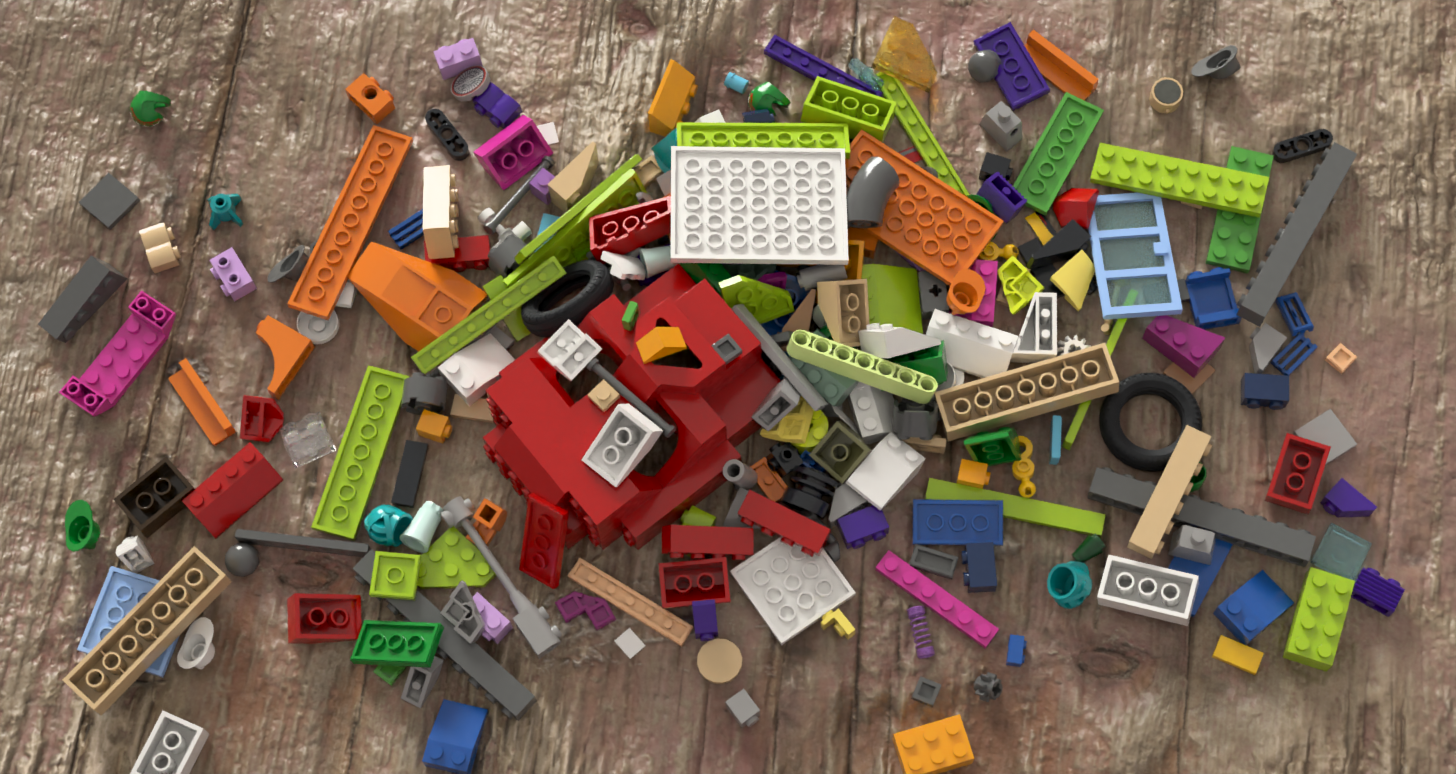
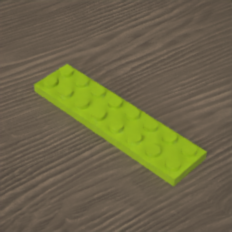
(764, 135)
(1179, 179)
(616, 197)
(360, 454)

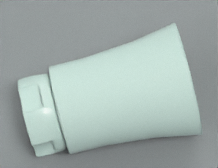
(656, 260)
(422, 527)

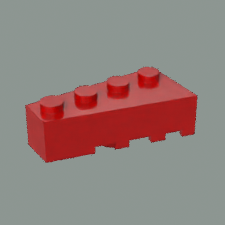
(629, 227)

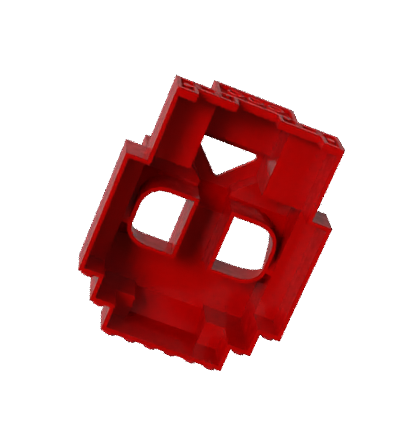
(547, 434)

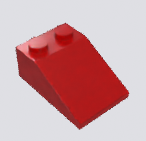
(323, 618)

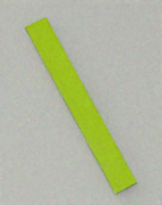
(919, 132)
(549, 232)
(488, 315)
(1083, 407)
(1022, 508)

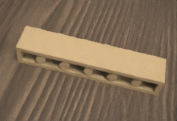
(1169, 492)

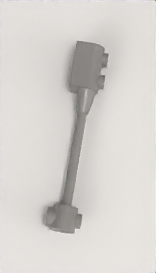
(530, 620)

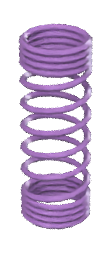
(917, 611)

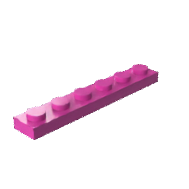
(937, 599)

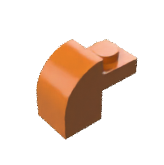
(488, 521)

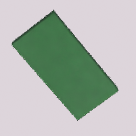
(397, 643)

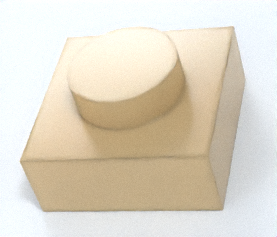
(603, 395)

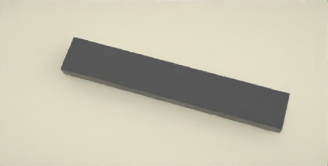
(302, 543)

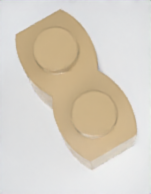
(160, 248)

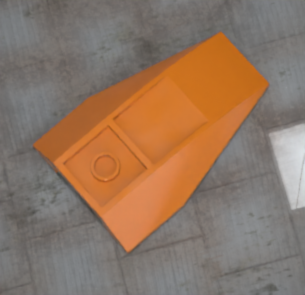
(414, 294)

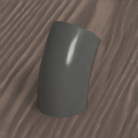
(870, 193)

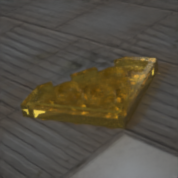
(905, 56)

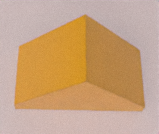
(660, 343)

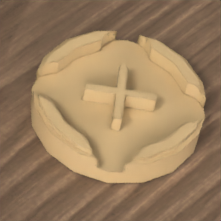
(719, 661)

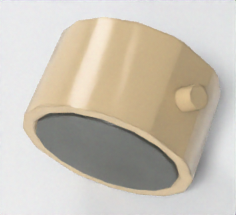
(1166, 95)

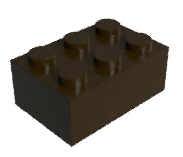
(155, 497)

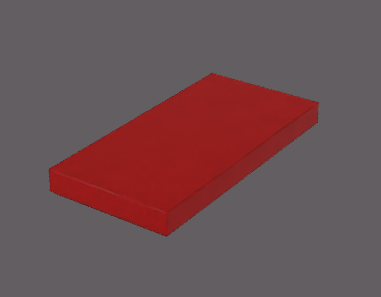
(543, 541)

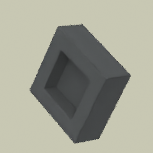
(727, 348)
(926, 691)

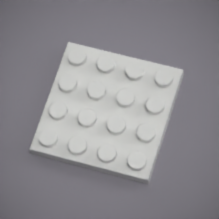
(791, 587)

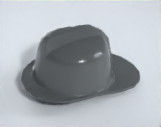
(1219, 64)
(290, 267)

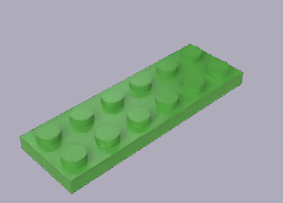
(1057, 152)
(1232, 232)

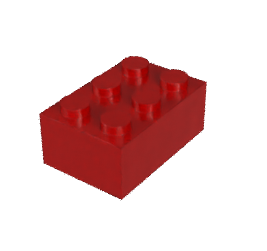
(1297, 473)

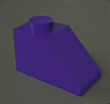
(1346, 501)
(705, 620)

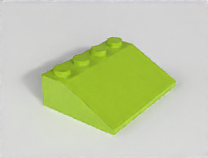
(893, 296)

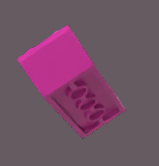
(122, 357)

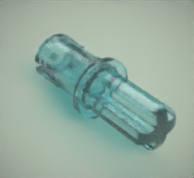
(866, 73)

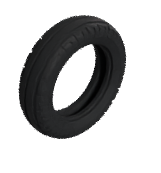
(583, 273)
(1137, 385)

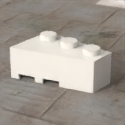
(1039, 332)

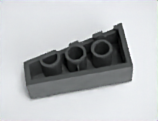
(81, 298)

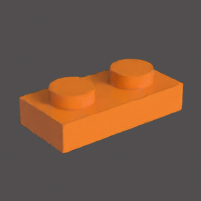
(769, 481)

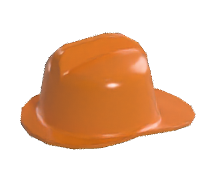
(965, 292)

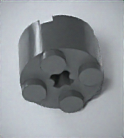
(503, 256)
(424, 393)
(914, 419)

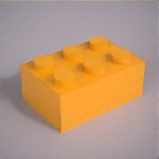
(934, 747)

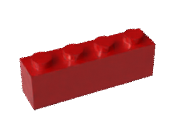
(783, 522)
(707, 540)

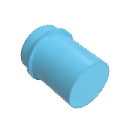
(736, 83)

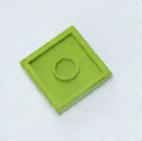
(395, 575)

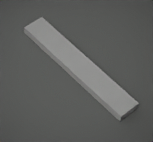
(781, 360)

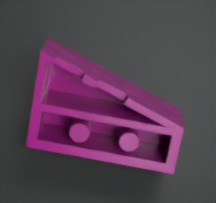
(1183, 343)

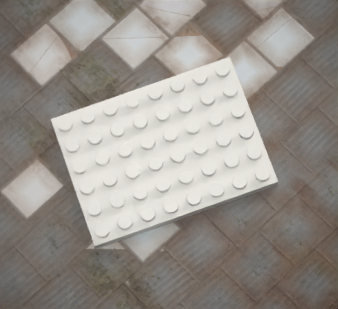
(758, 205)

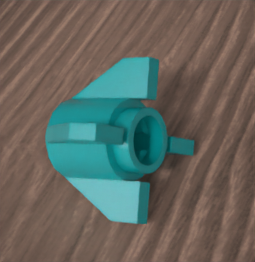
(224, 209)

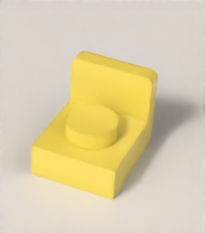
(842, 625)

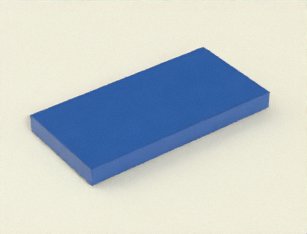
(957, 522)
(1205, 572)

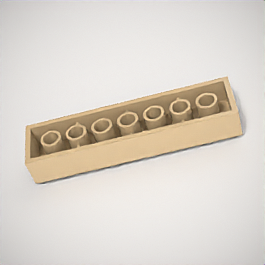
(1026, 392)
(147, 631)

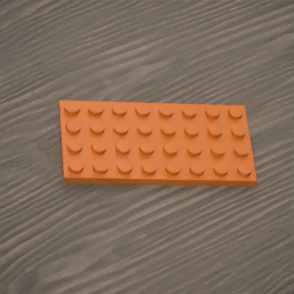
(925, 215)

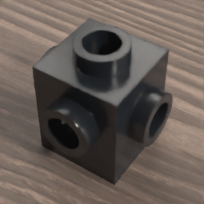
(783, 458)

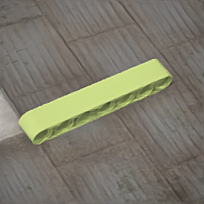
(861, 366)

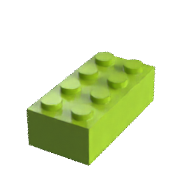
(843, 104)
(1318, 619)

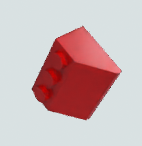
(694, 581)

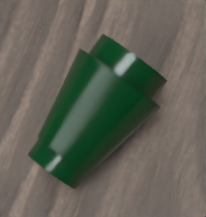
(1089, 548)

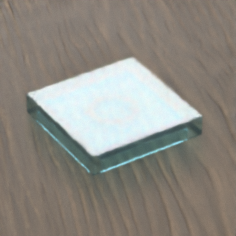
(1341, 552)

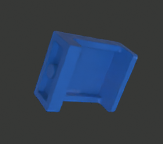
(1212, 299)

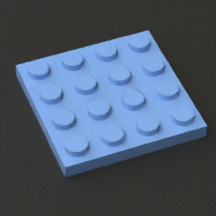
(116, 599)

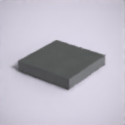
(109, 201)

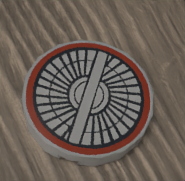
(470, 83)

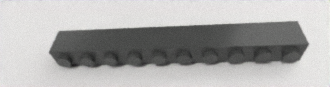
(1296, 234)
(1228, 525)
(466, 657)

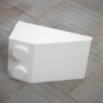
(892, 341)
(475, 368)
(621, 444)
(886, 471)

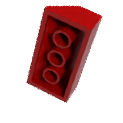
(232, 490)

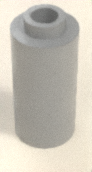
(819, 273)
(740, 474)

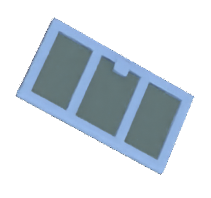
(1133, 257)

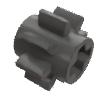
(988, 687)

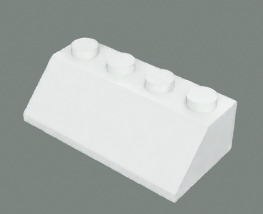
(972, 345)
(871, 412)

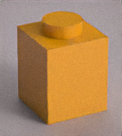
(434, 426)
(973, 474)

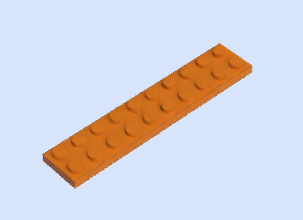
(350, 222)

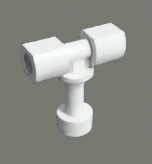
(521, 230)

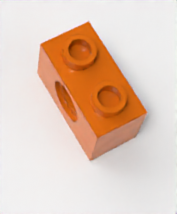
(375, 108)

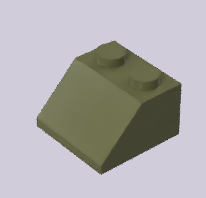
(840, 451)

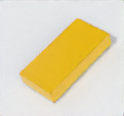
(1237, 655)

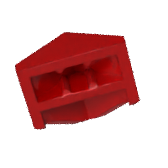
(1076, 205)
(260, 418)

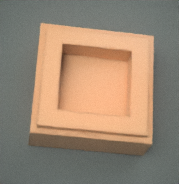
(1340, 358)

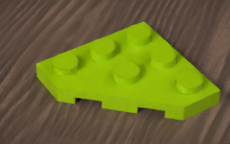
(760, 299)
(451, 561)

